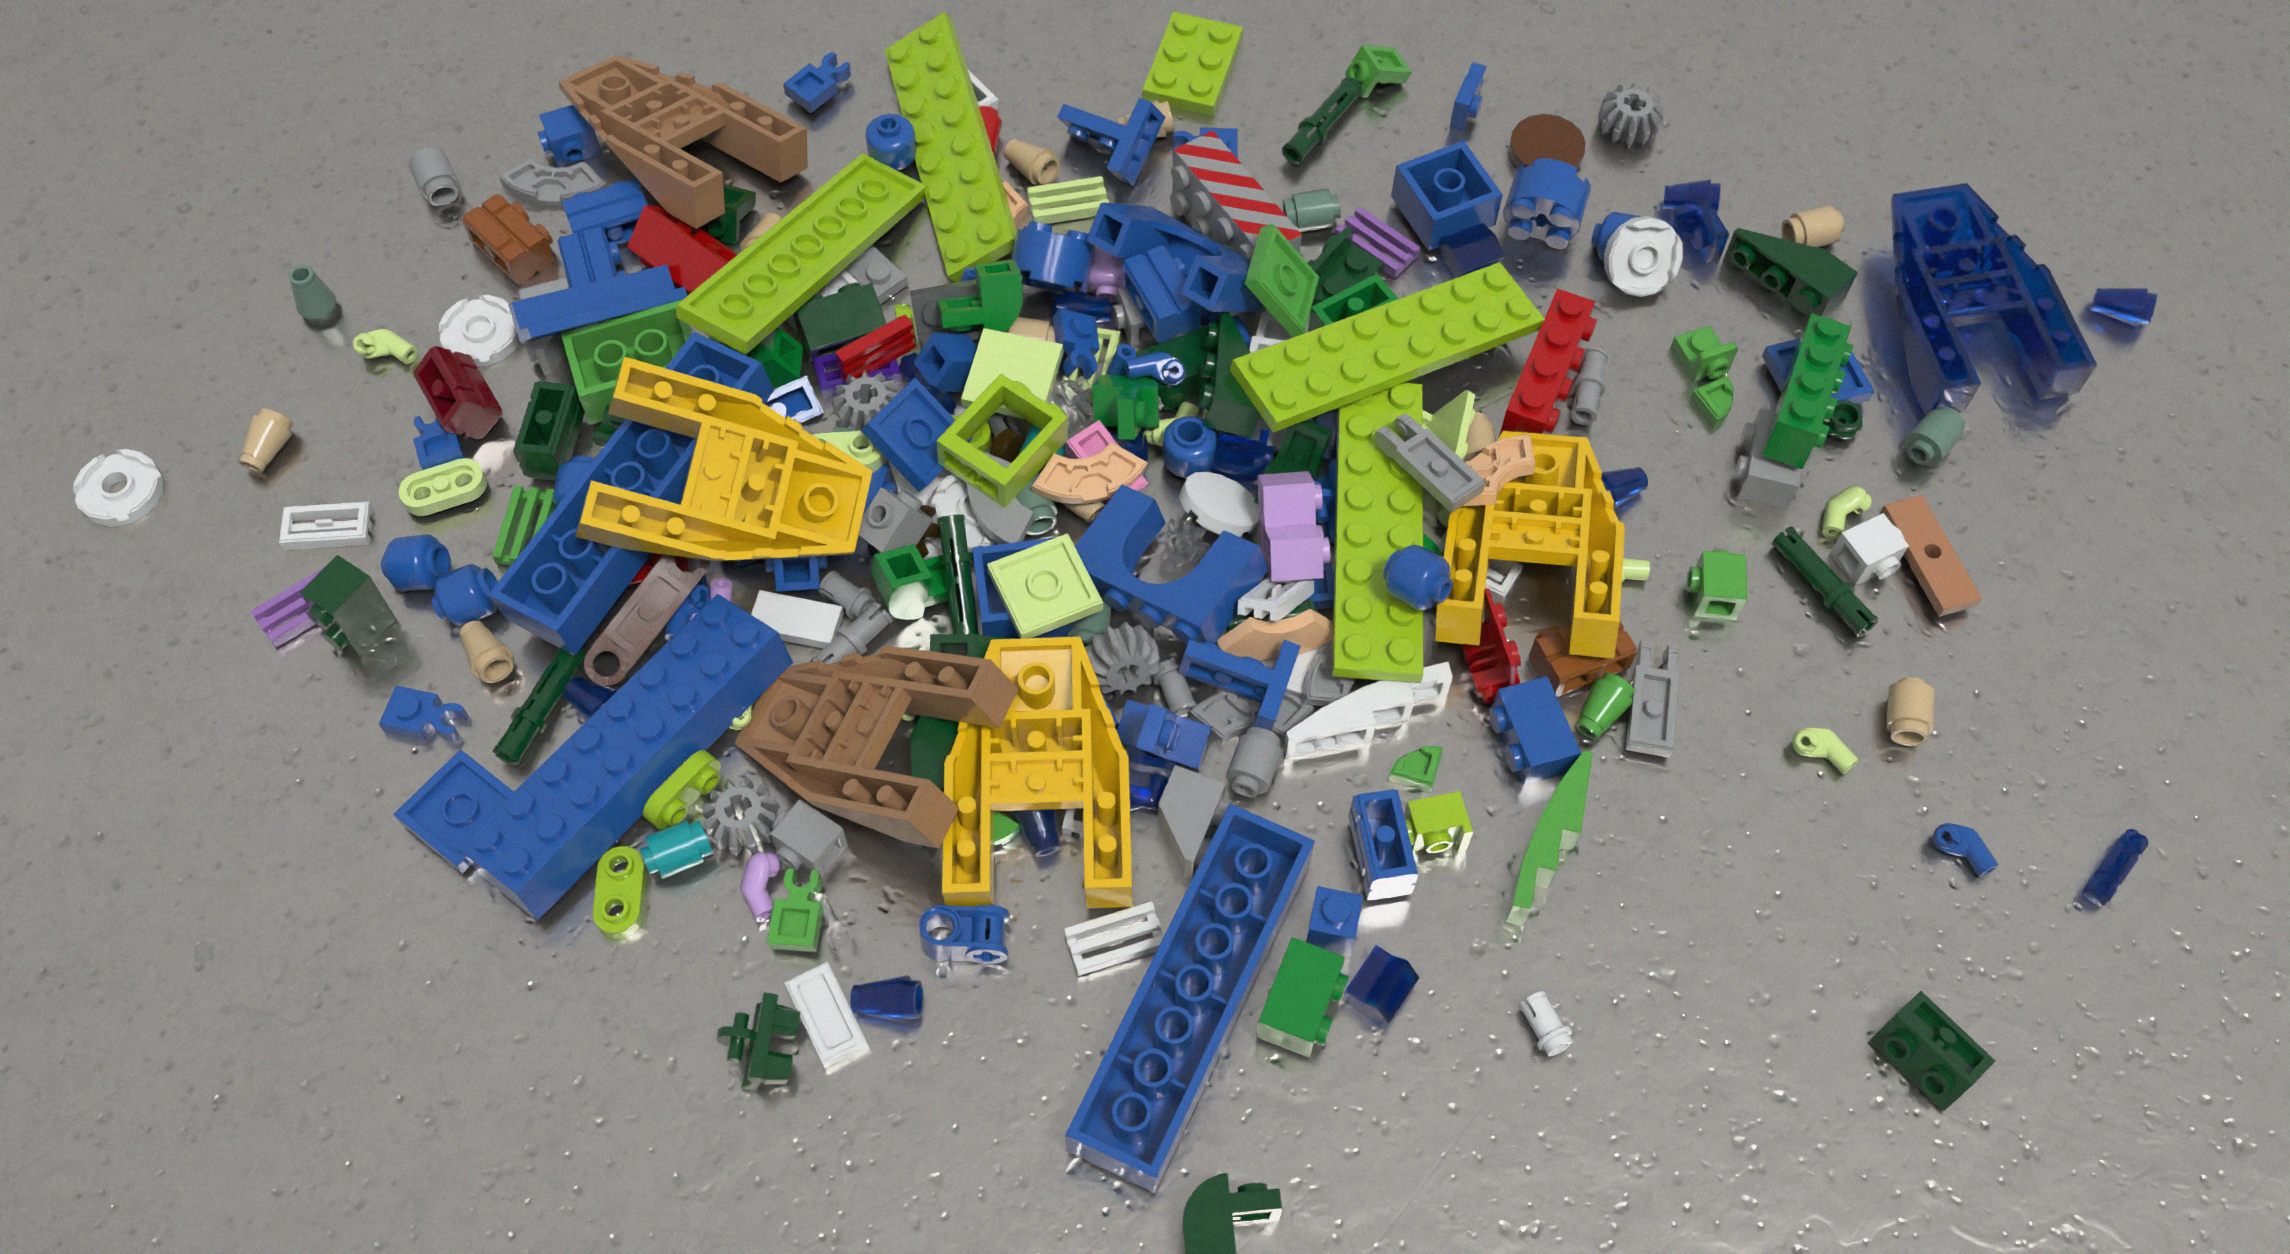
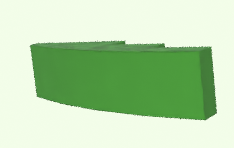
(1556, 829)

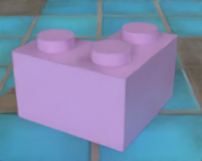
(1288, 527)

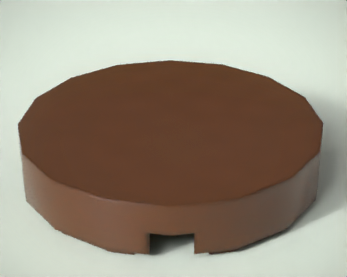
(1547, 138)

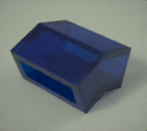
(1470, 250)
(1381, 985)

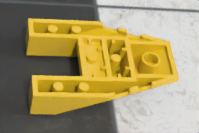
(751, 484)
(1547, 519)
(1048, 754)

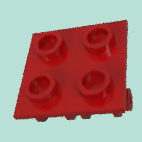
(1495, 659)

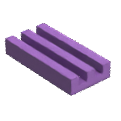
(1381, 239)
(283, 608)

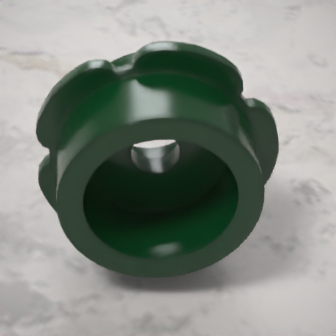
(1849, 415)

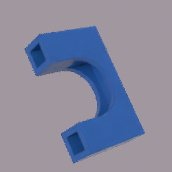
(1213, 270)
(1190, 607)

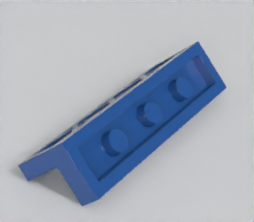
(593, 303)

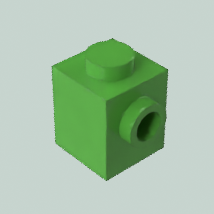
(1718, 585)

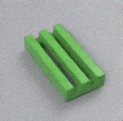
(512, 517)

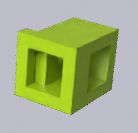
(1438, 823)

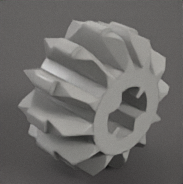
(1630, 115)
(862, 399)
(1123, 658)
(727, 805)

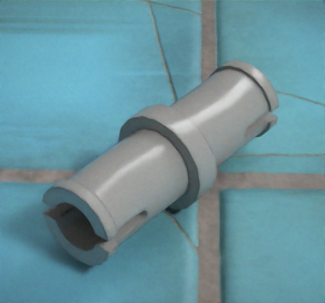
(1589, 386)
(856, 635)

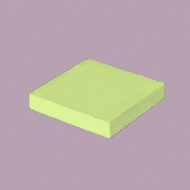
(1016, 357)
(1045, 587)

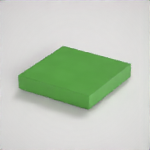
(1282, 280)

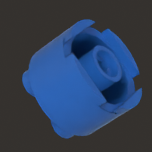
(1546, 202)
(1053, 259)

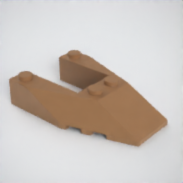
(654, 115)
(831, 723)

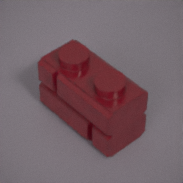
(457, 392)

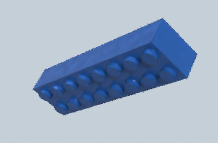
(568, 583)
(623, 754)
(1189, 999)

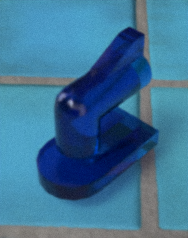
(1150, 796)

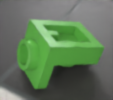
(1376, 65)
(1704, 354)

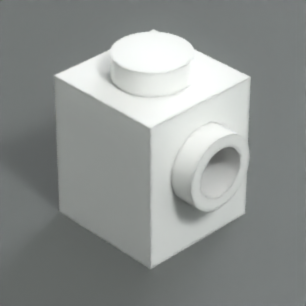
(1869, 550)

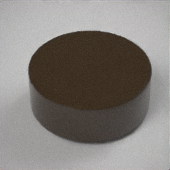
(1007, 445)

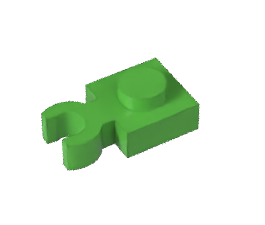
(798, 919)

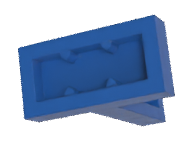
(1127, 143)
(1243, 675)
(1163, 733)

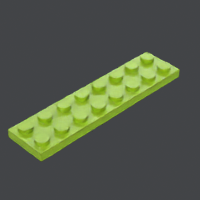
(952, 147)
(800, 254)
(1385, 346)
(1374, 517)

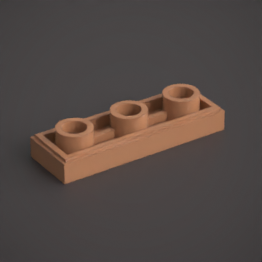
(1932, 556)

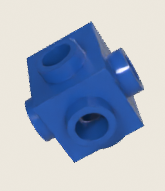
(796, 572)

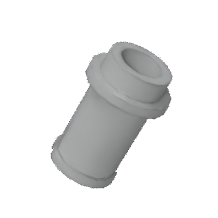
(845, 594)
(1174, 688)

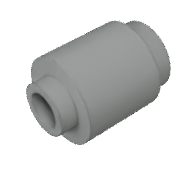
(434, 176)
(1254, 762)

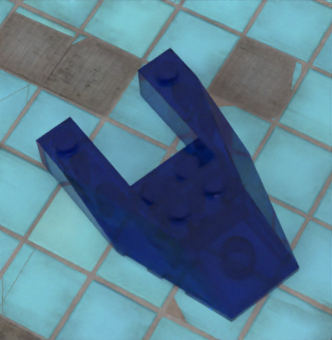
(1967, 270)

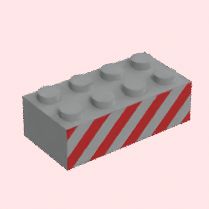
(1224, 197)

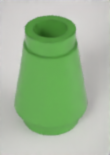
(1604, 705)

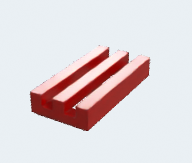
(876, 348)

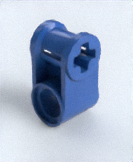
(969, 933)

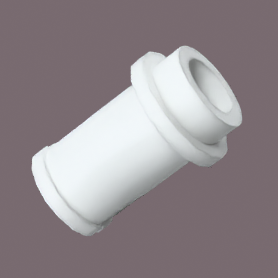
(1546, 1024)

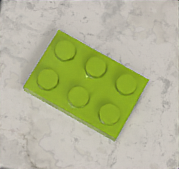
(1193, 63)

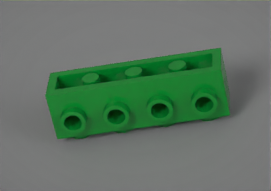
(1808, 390)

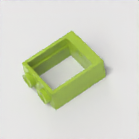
(982, 471)

